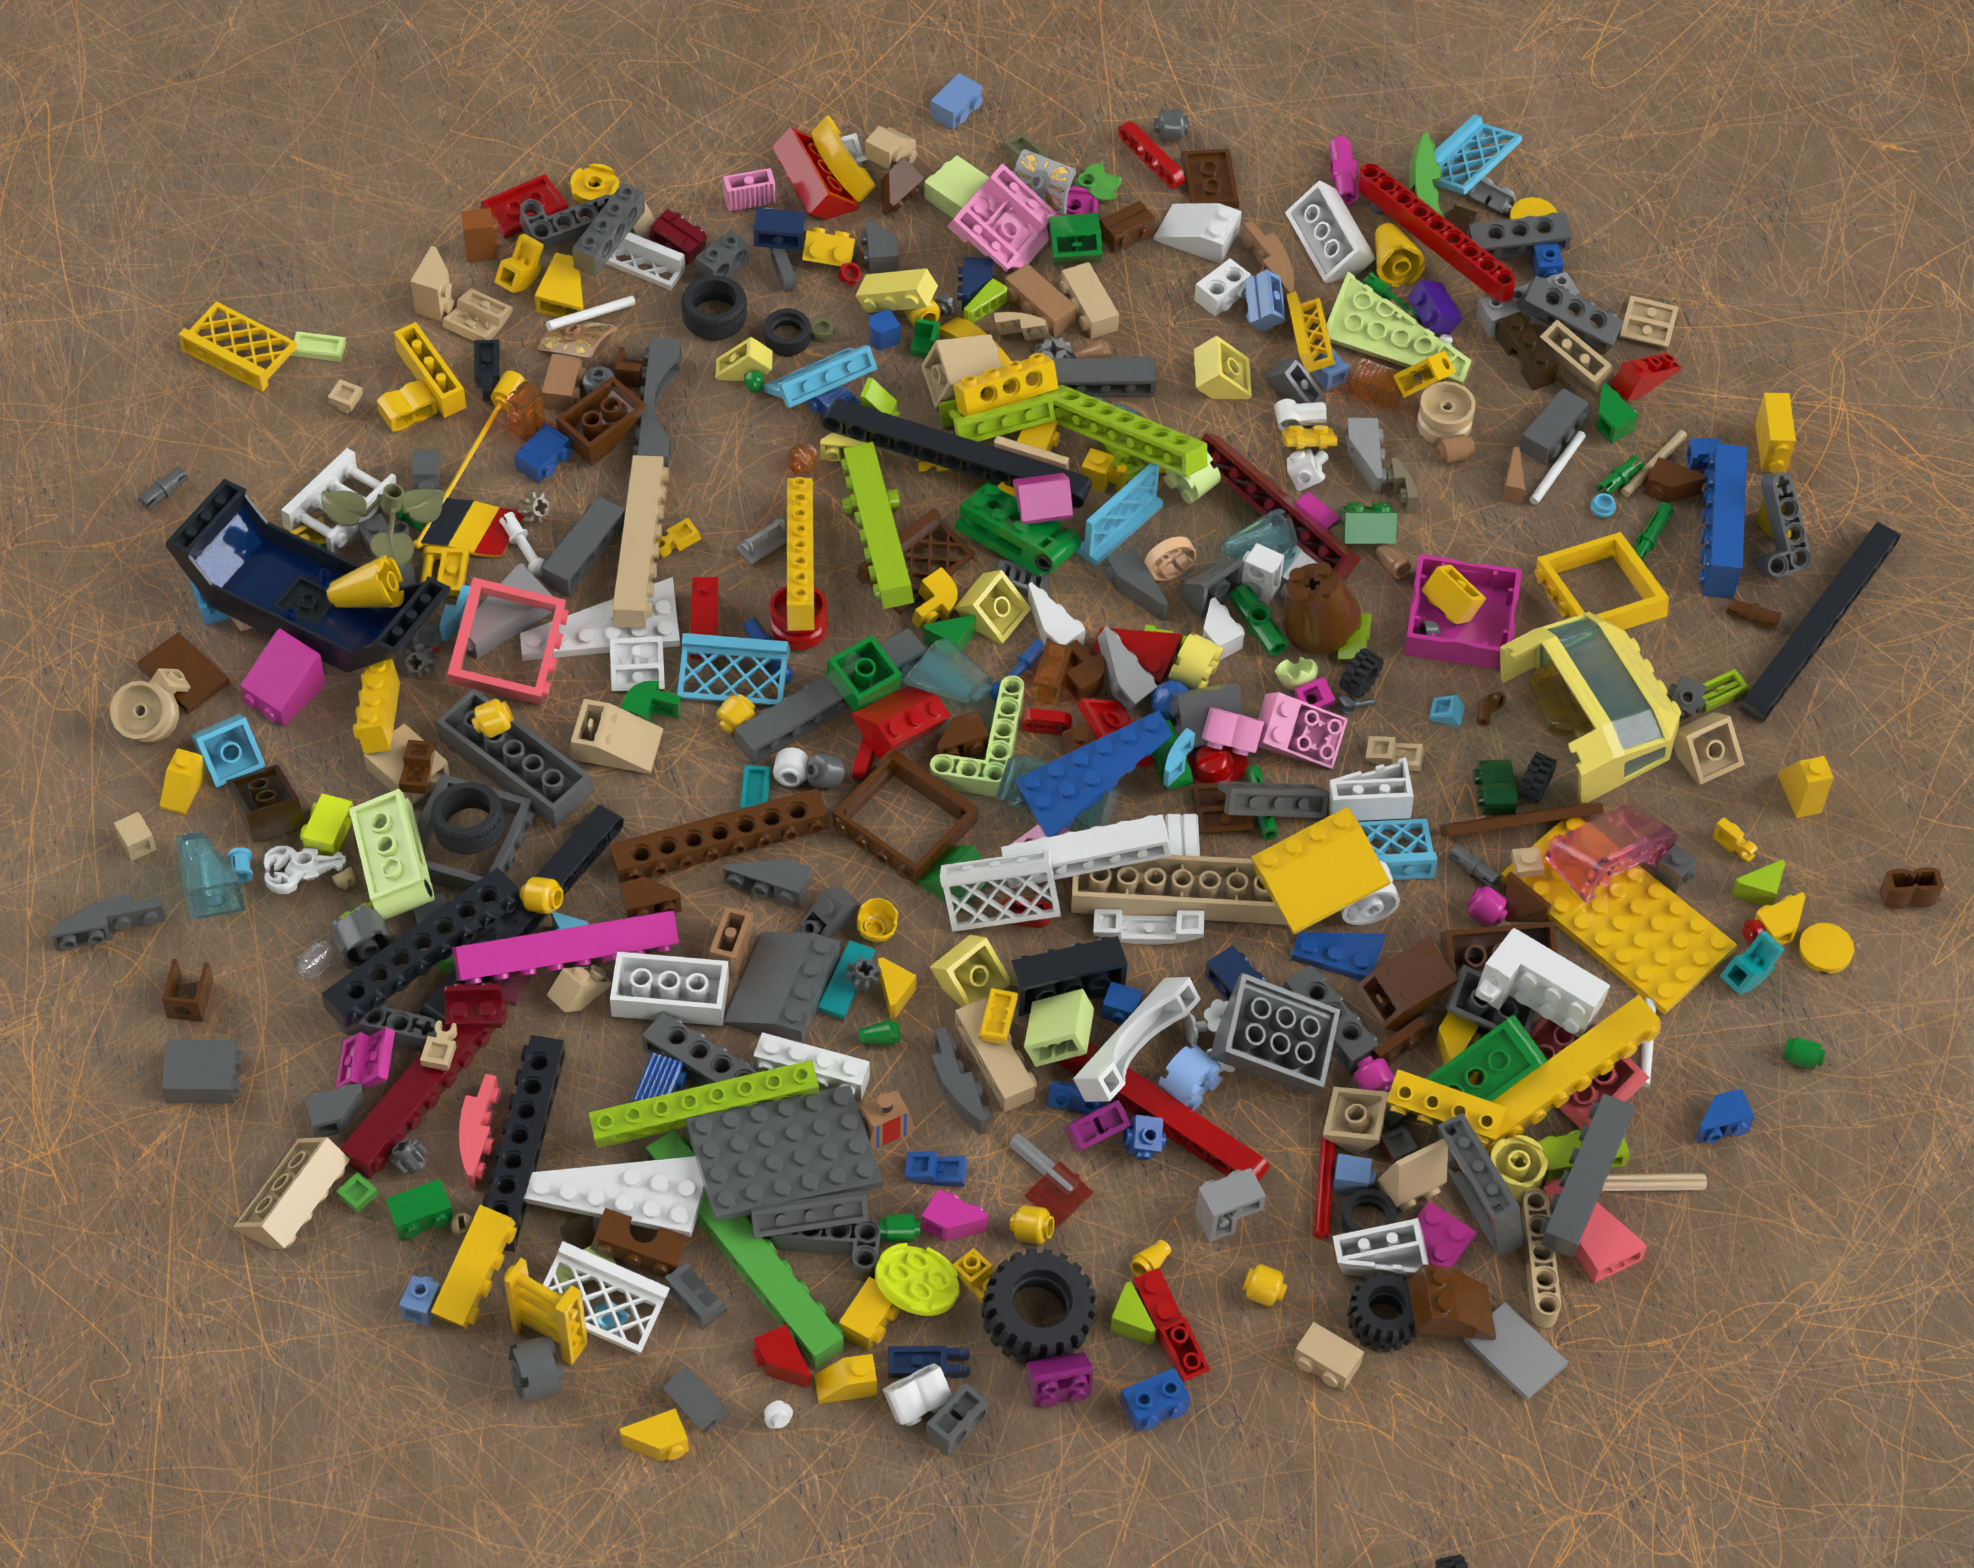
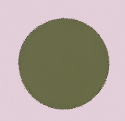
(822, 330)

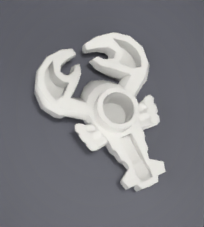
(299, 867)

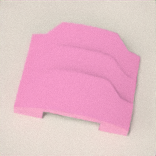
(1004, 220)

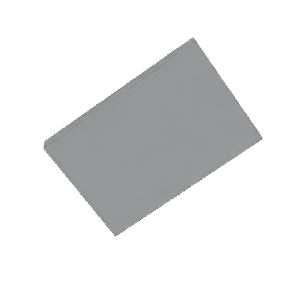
(1518, 1353)

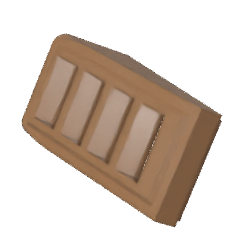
(1514, 483)

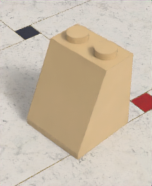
(957, 358)

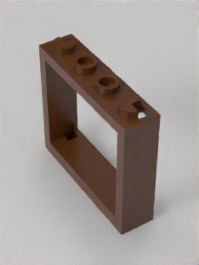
(925, 784)

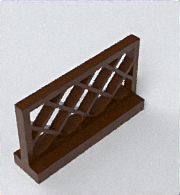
(915, 536)

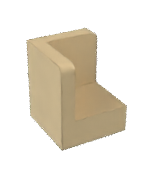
(135, 836)

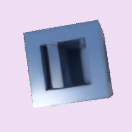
(1332, 375)

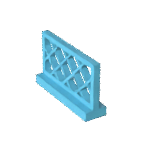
(1458, 147)
(822, 375)
(1121, 516)
(733, 647)
(1406, 864)

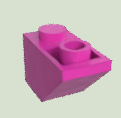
(953, 1218)

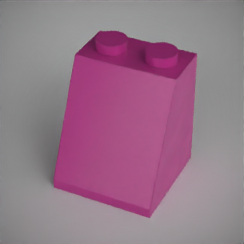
(283, 678)

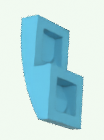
(453, 615)
(1177, 756)

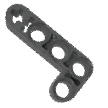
(550, 224)
(1780, 524)
(412, 1037)
(850, 1244)

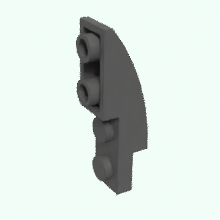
(95, 922)
(956, 1086)

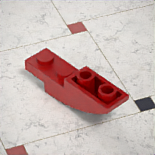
(1171, 1328)

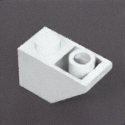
(1222, 629)

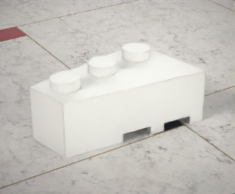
(1375, 794)

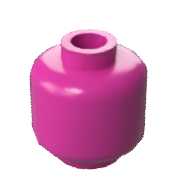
(1487, 906)
(1374, 1075)

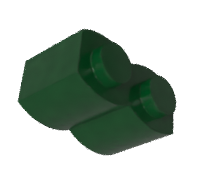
(1496, 787)

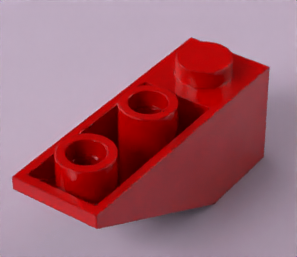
(1643, 375)

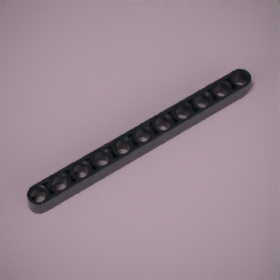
(943, 448)
(1819, 622)
(566, 868)

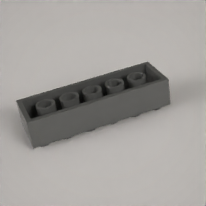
(517, 761)

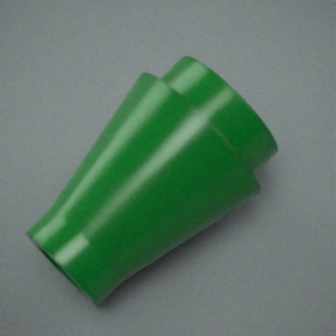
(881, 1033)

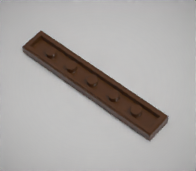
(1521, 818)

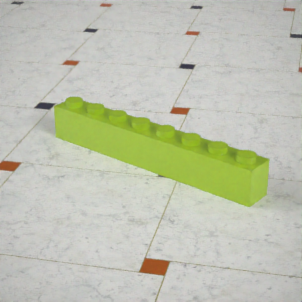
(878, 526)

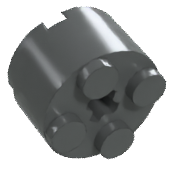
(360, 936)
(534, 1369)

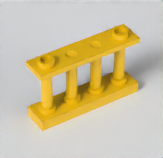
(546, 1311)

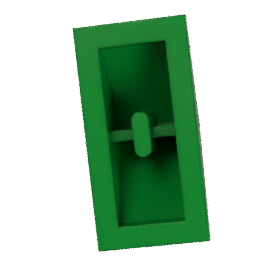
(958, 630)

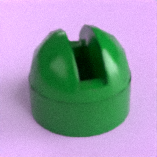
(754, 381)

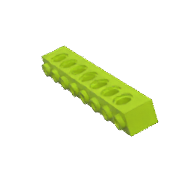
(1128, 432)
(670, 1110)

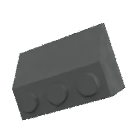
(1463, 1003)

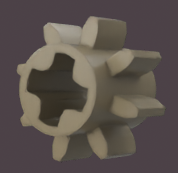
(534, 507)

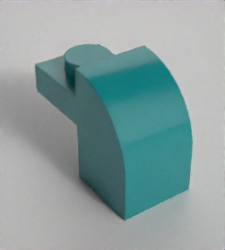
(1754, 965)

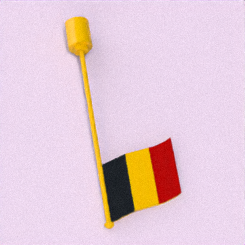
(469, 522)

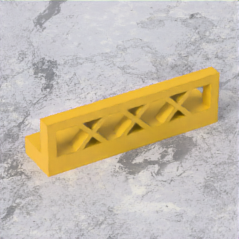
(1305, 336)

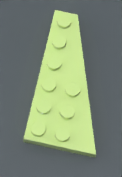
(1382, 330)

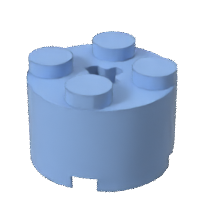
(1191, 1076)

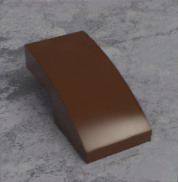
(417, 766)

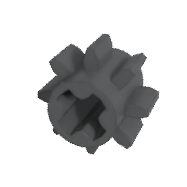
(420, 659)
(863, 974)
(409, 1156)

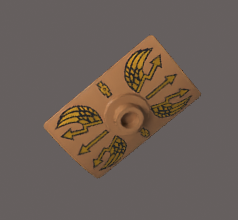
(576, 339)

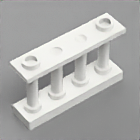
(331, 480)

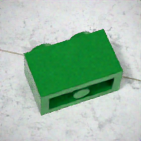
(419, 1209)

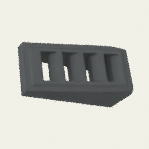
(1014, 570)

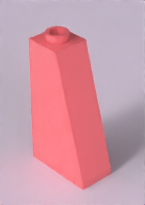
(1606, 1243)

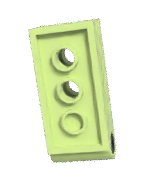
(392, 854)

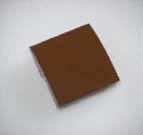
(1210, 806)

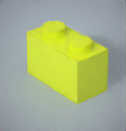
(327, 825)

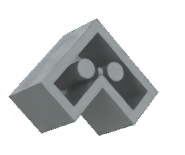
(1226, 1201)

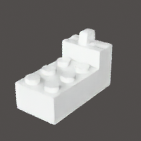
(1543, 983)

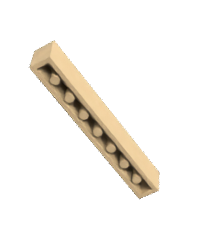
(639, 543)

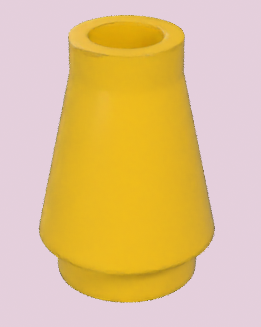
(1150, 1258)

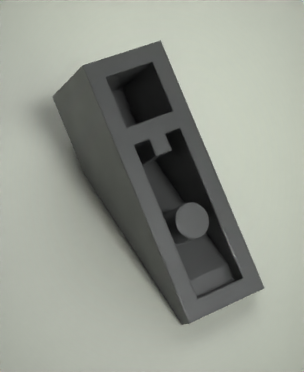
(1135, 581)

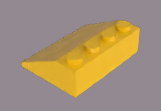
(1320, 870)

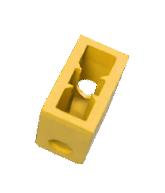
(1431, 369)

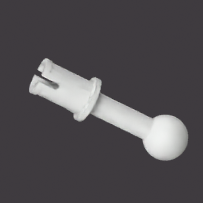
(518, 535)

